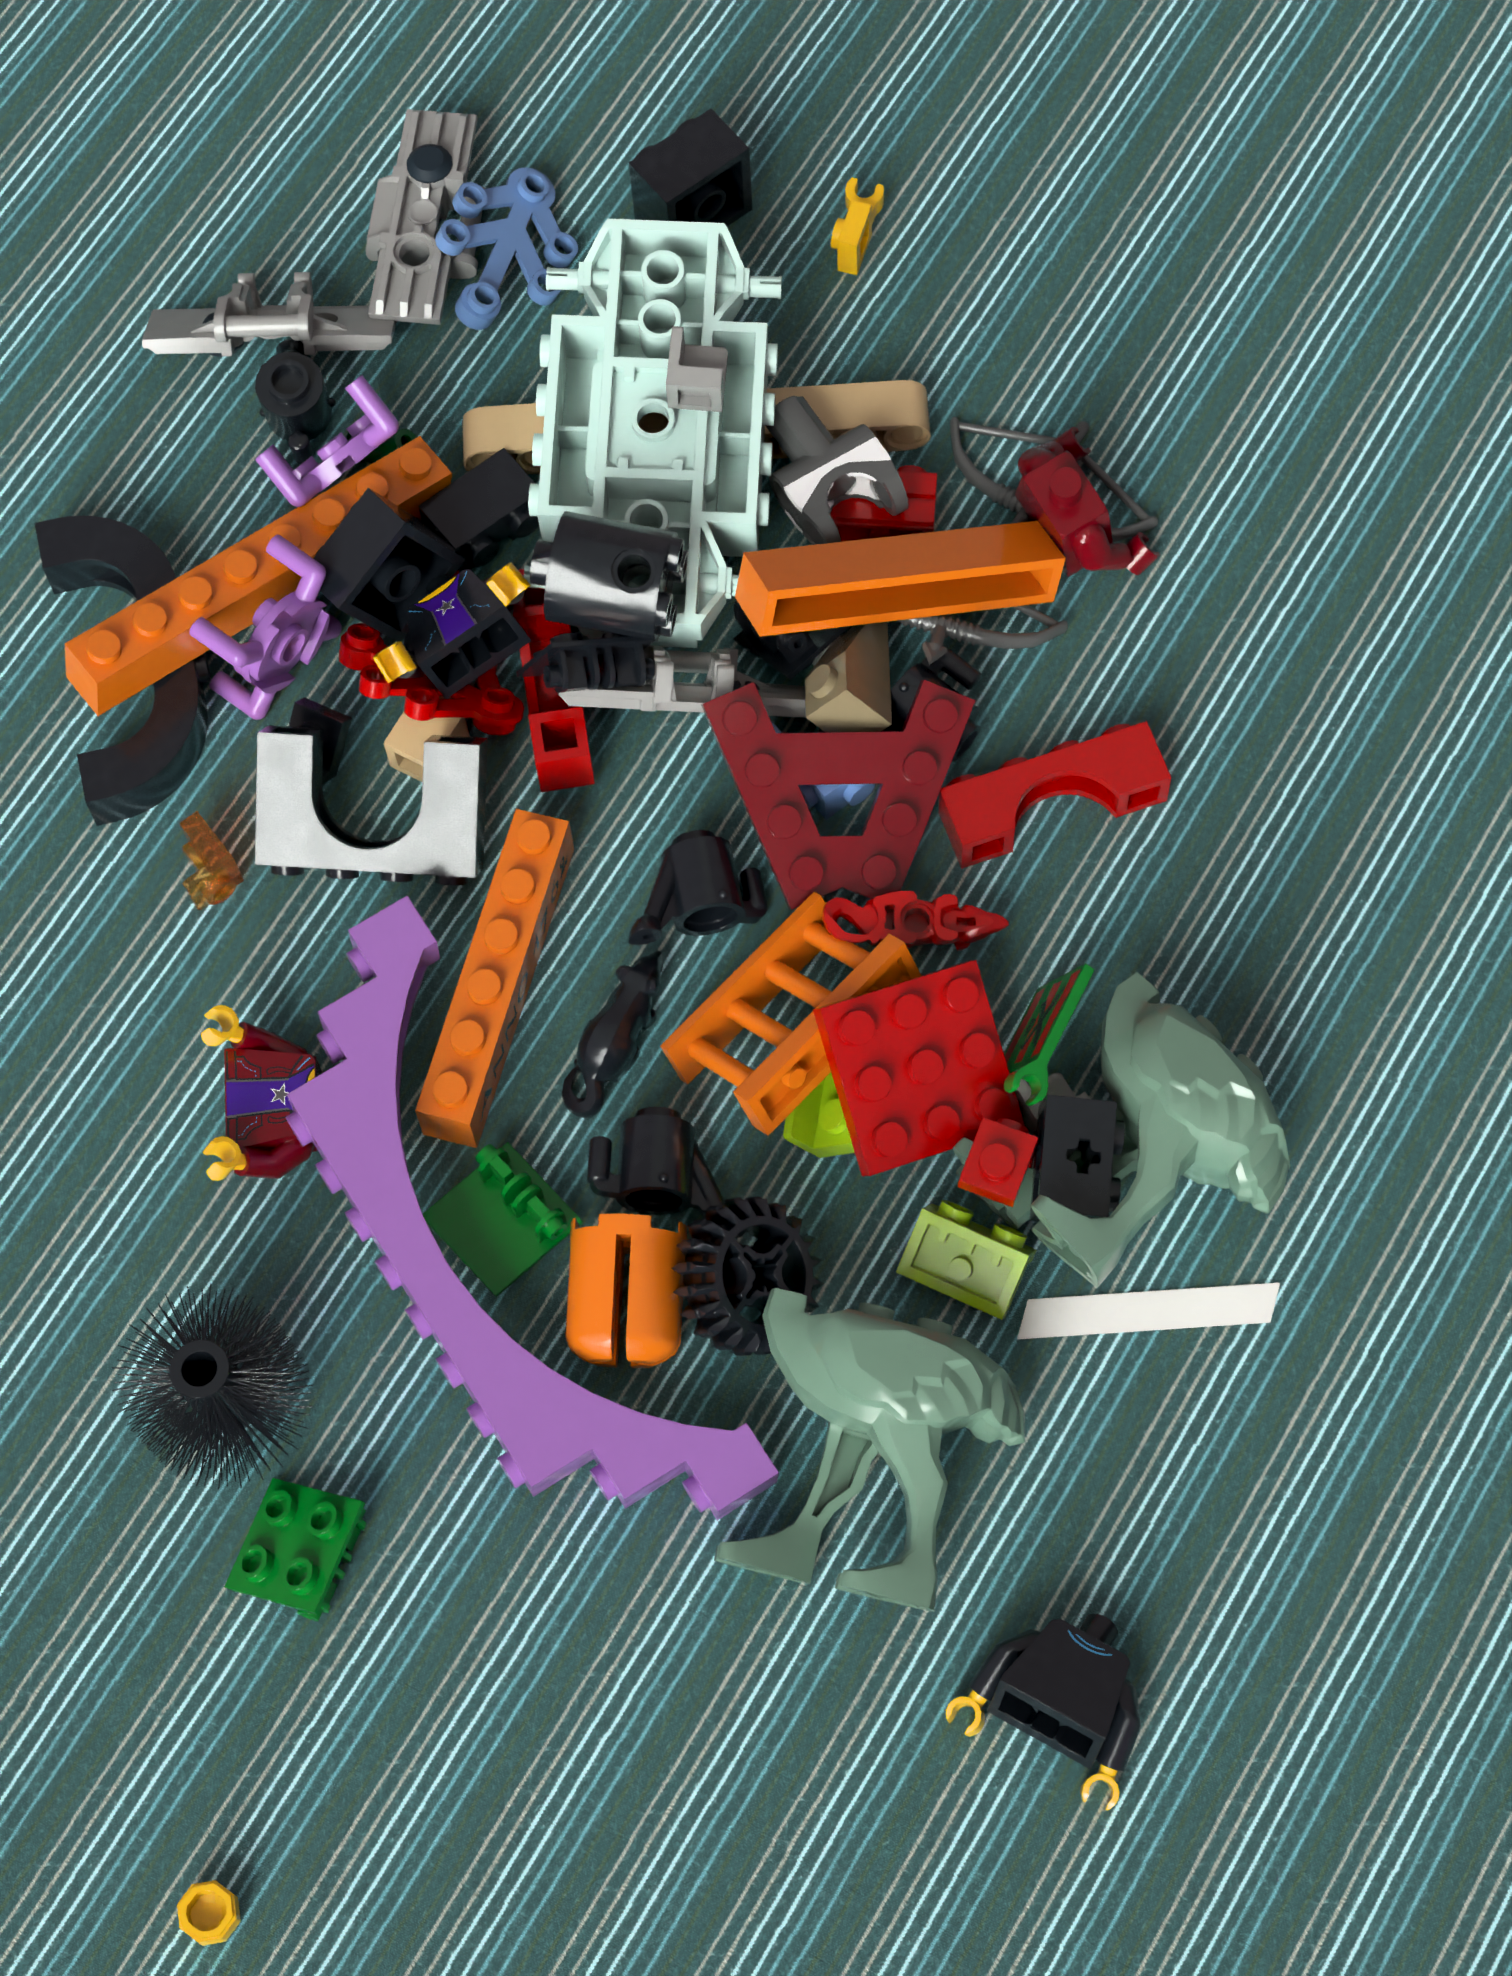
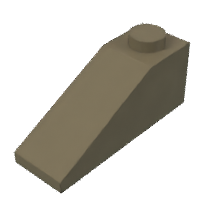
(852, 682)

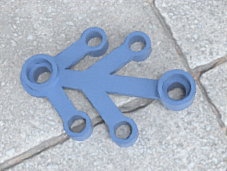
(528, 196)

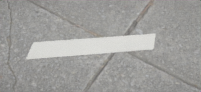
(1148, 1310)

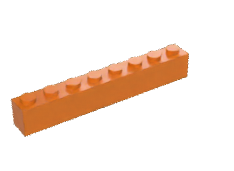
(153, 633)

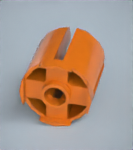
(597, 1288)

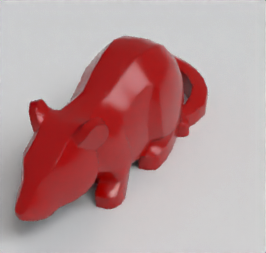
(912, 920)

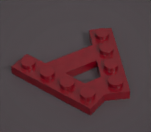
(774, 764)

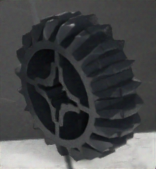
(728, 1276)

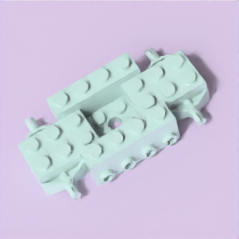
(612, 371)

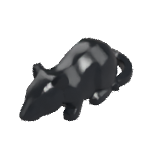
(610, 1039)

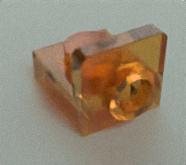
(215, 867)

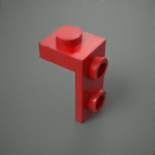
(998, 1160)

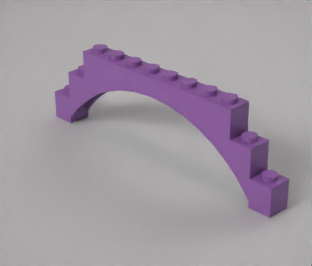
(533, 1411)

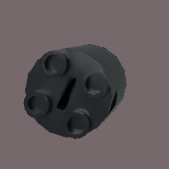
(590, 573)

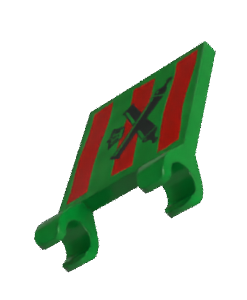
(1041, 1031)

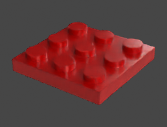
(916, 1066)

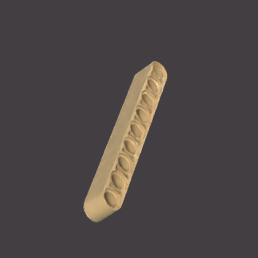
(890, 409)

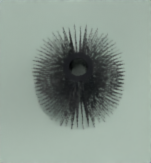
(214, 1387)

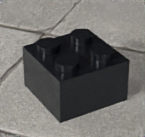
(693, 175)
(383, 563)

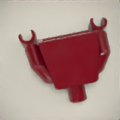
(1071, 510)

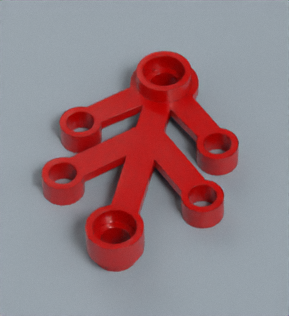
(490, 706)

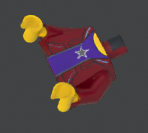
(257, 1081)

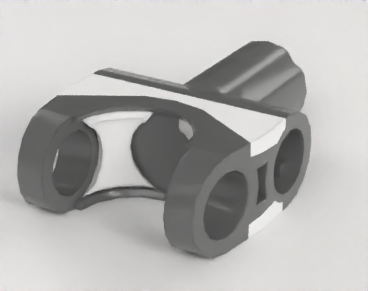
(829, 470)

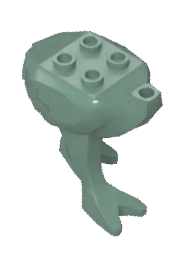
(1184, 1113)
(884, 1393)

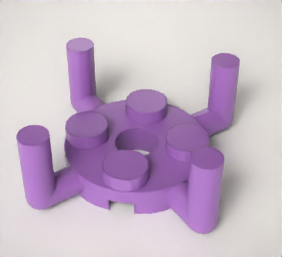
(338, 454)
(282, 636)

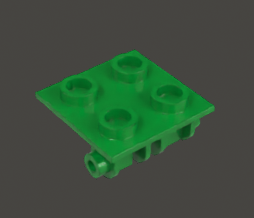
(501, 1218)
(297, 1547)

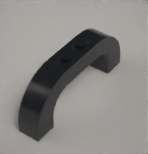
(162, 754)

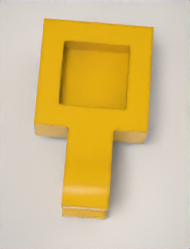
(854, 232)

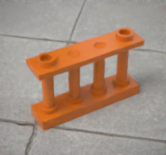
(800, 1057)

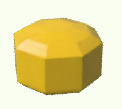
(208, 1912)

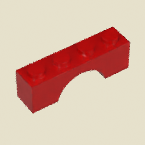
(556, 729)
(1116, 770)

